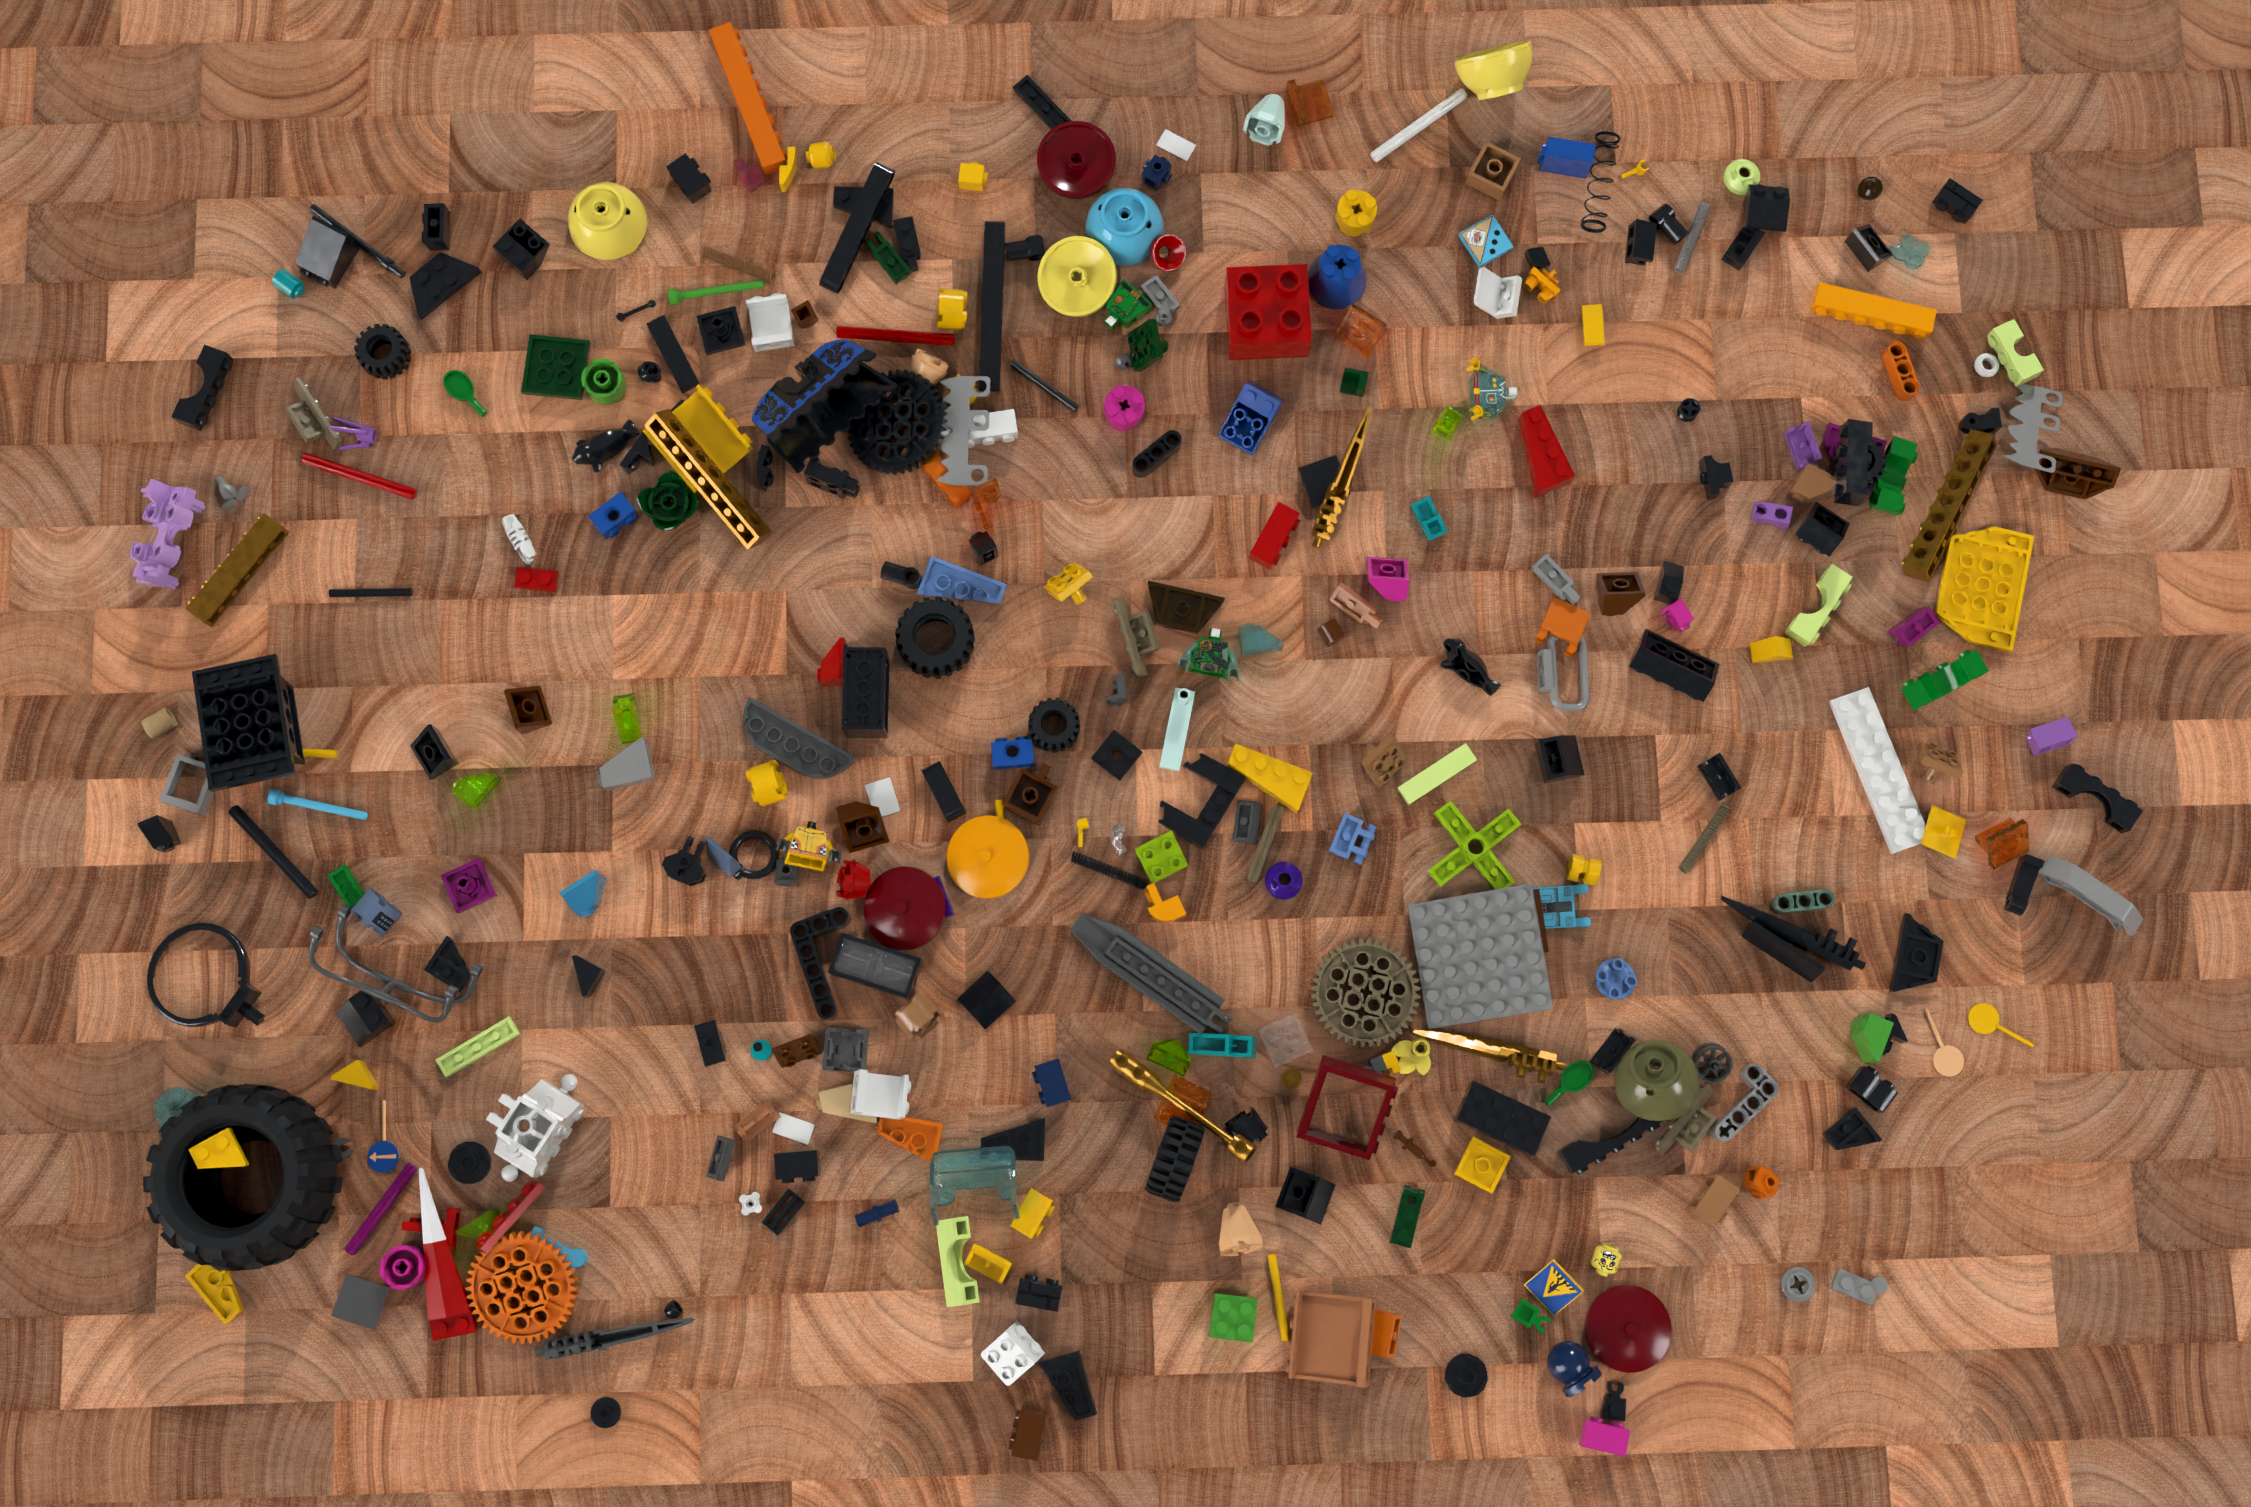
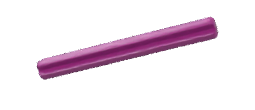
(380, 1209)

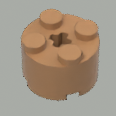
(918, 1016)

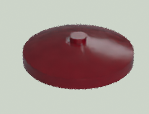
(1076, 159)
(905, 908)
(1628, 1328)

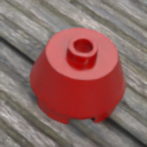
(853, 880)

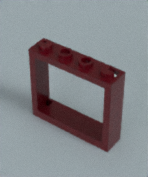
(1358, 1074)

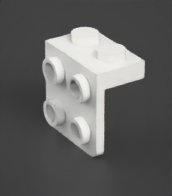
(1497, 294)
(1012, 1353)

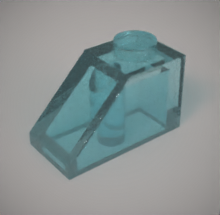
(1257, 640)

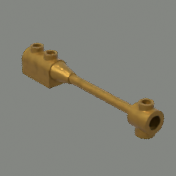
(1148, 1081)

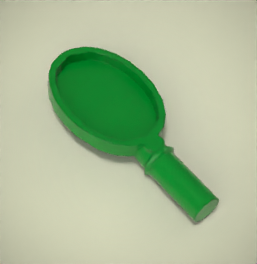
(462, 389)
(1573, 1079)

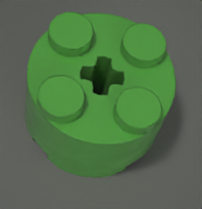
(597, 388)

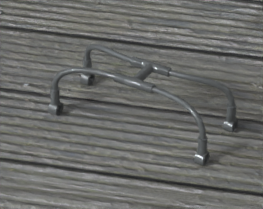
(390, 983)

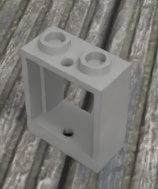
(205, 796)

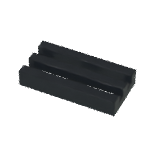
(771, 1226)

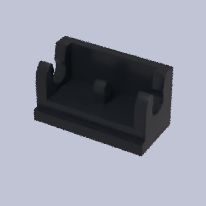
(1640, 242)
(1742, 247)
(1719, 777)
(1612, 1051)

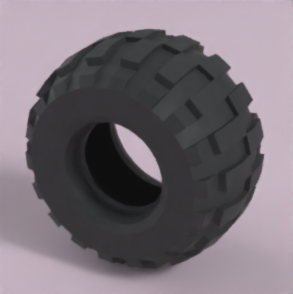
(192, 1201)

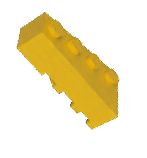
(1277, 778)

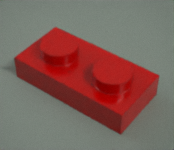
(536, 579)

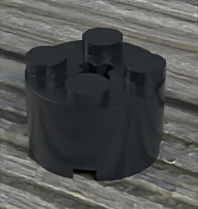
(1248, 1125)

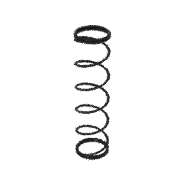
(1603, 143)

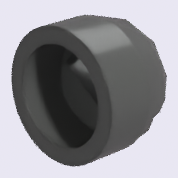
(1121, 361)

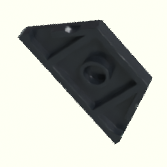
(439, 281)
(1916, 956)

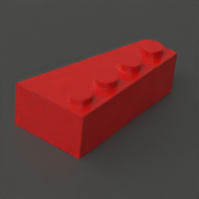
(1543, 453)

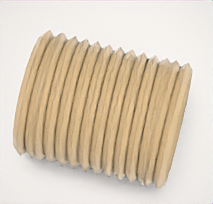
(159, 723)

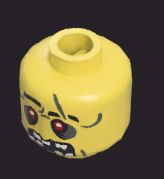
(1606, 1259)

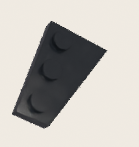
(846, 198)
(1025, 1140)
(1071, 1382)

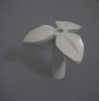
(229, 492)

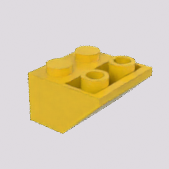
(1032, 1213)

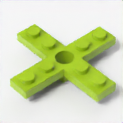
(1461, 857)

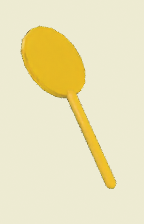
(1985, 1019)

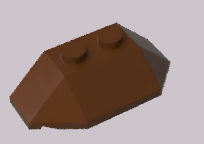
(2076, 474)

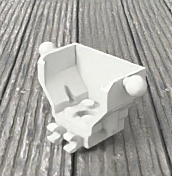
(550, 1119)

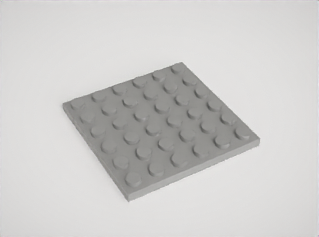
(1480, 956)

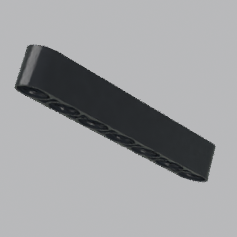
(857, 227)

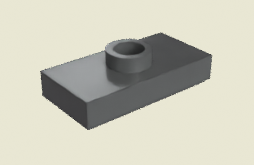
(720, 1158)

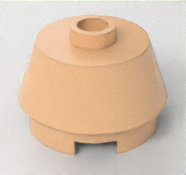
(928, 366)

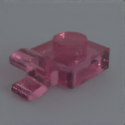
(749, 176)

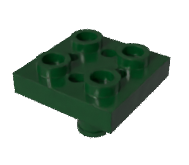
(1146, 345)

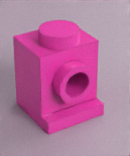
(1678, 616)

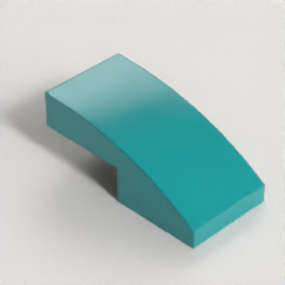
(1428, 518)

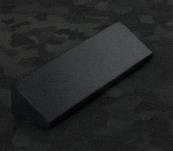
(1782, 951)

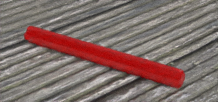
(895, 335)
(359, 476)

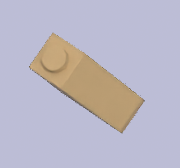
(838, 1103)

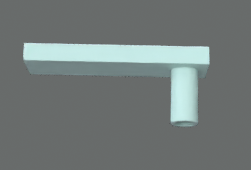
(1177, 729)

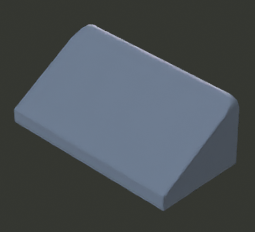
(721, 858)

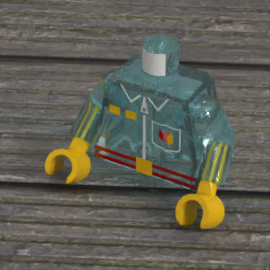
(1487, 391)

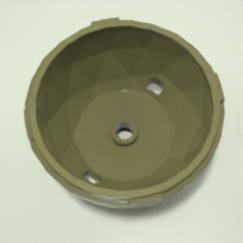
(1673, 1084)

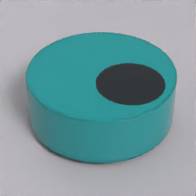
(761, 1050)

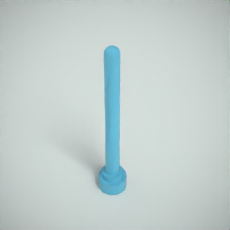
(278, 797)

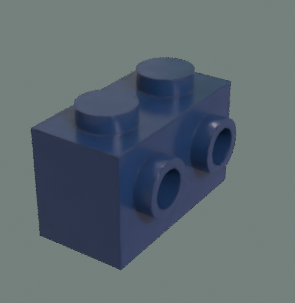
(1052, 1083)

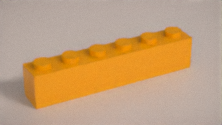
(1872, 310)

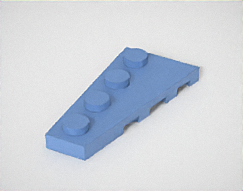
(955, 582)

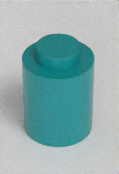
(288, 284)

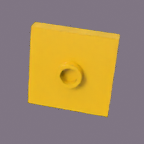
(1482, 1165)

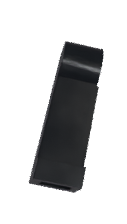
(2022, 883)

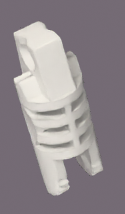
(519, 538)

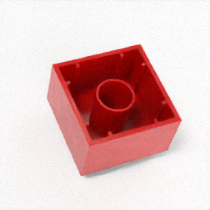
(1267, 312)

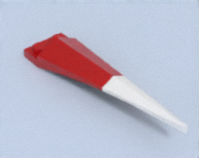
(445, 1291)

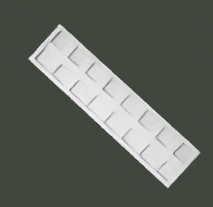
(1879, 769)

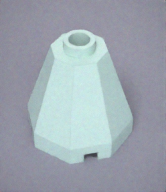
(1266, 120)

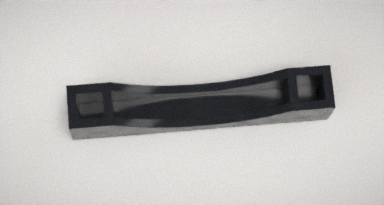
(1582, 1153)

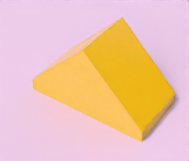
(1771, 649)
(356, 1074)

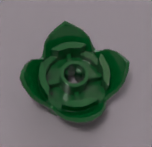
(654, 500)

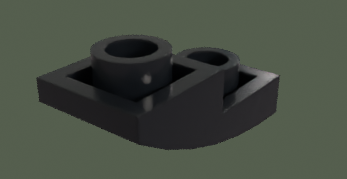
(764, 473)

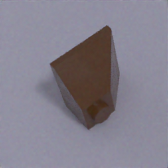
(1618, 592)
(861, 826)

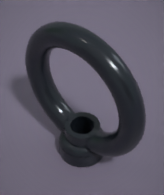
(742, 872)

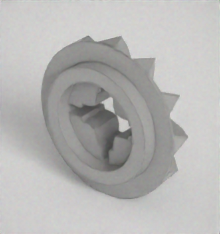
(1807, 1288)

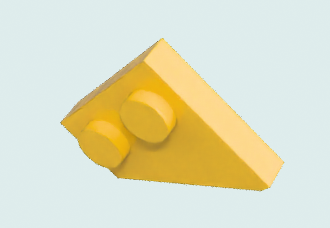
(219, 1151)

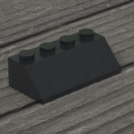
(1674, 665)

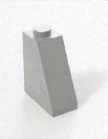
(628, 767)

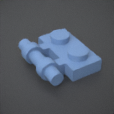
(1346, 836)

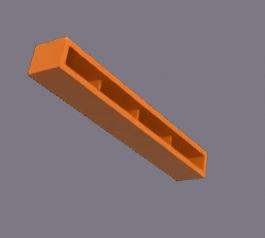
(746, 94)

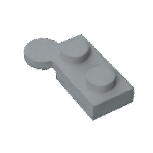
(1161, 299)
(1858, 1287)

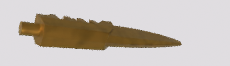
(1338, 489)
(1500, 1051)

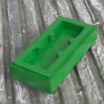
(346, 885)

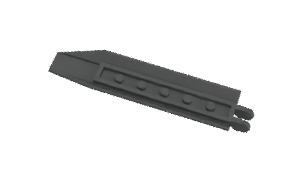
(1150, 973)

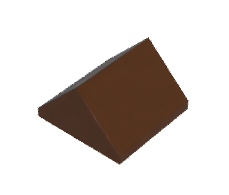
(528, 708)

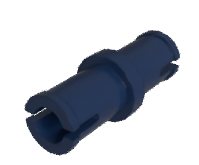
(877, 1213)

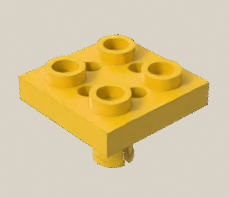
(1069, 583)

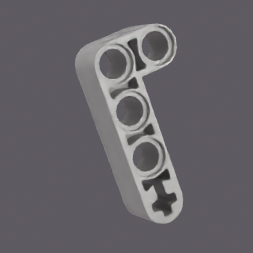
(1741, 1106)

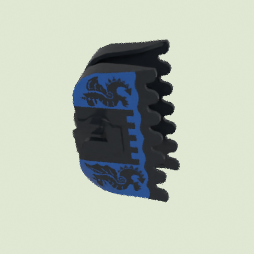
(830, 394)

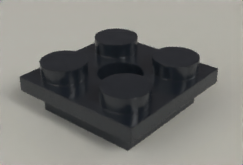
(1113, 743)

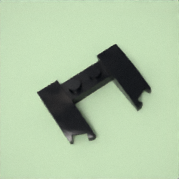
(1200, 829)

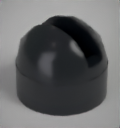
(673, 1310)

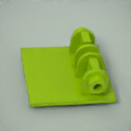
(1161, 857)

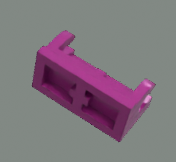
(1914, 626)

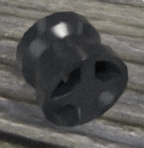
(1689, 405)

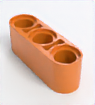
(1903, 362)
(934, 470)

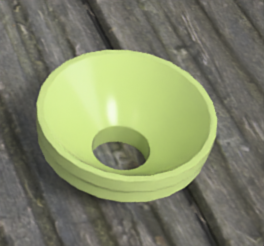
(1737, 183)

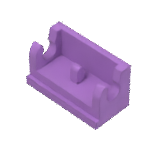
(1803, 445)
(2051, 736)

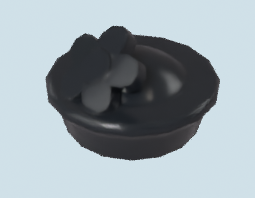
(649, 372)

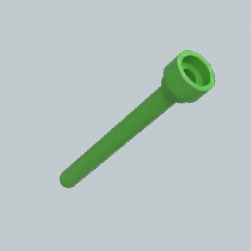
(676, 296)

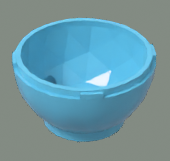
(1127, 238)

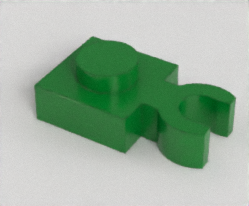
(1528, 1314)

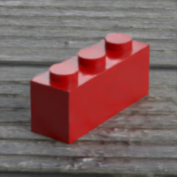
(1275, 536)

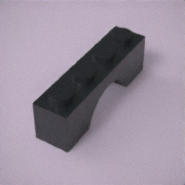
(195, 409)
(2119, 812)

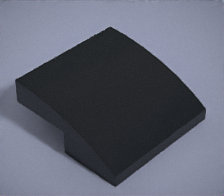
(1317, 478)

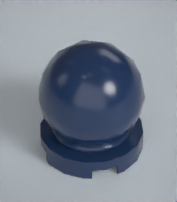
(1571, 1365)

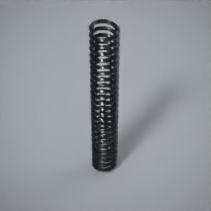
(1109, 872)

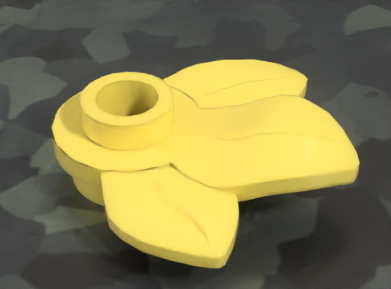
(1410, 1058)

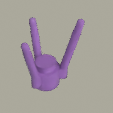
(365, 433)

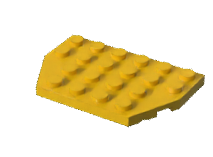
(1984, 585)

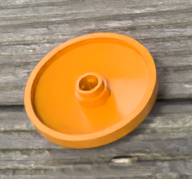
(988, 857)

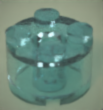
(169, 1102)

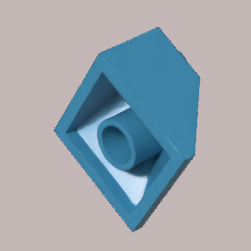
(585, 894)

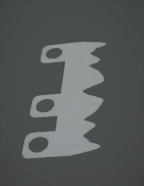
(2032, 420)
(961, 422)

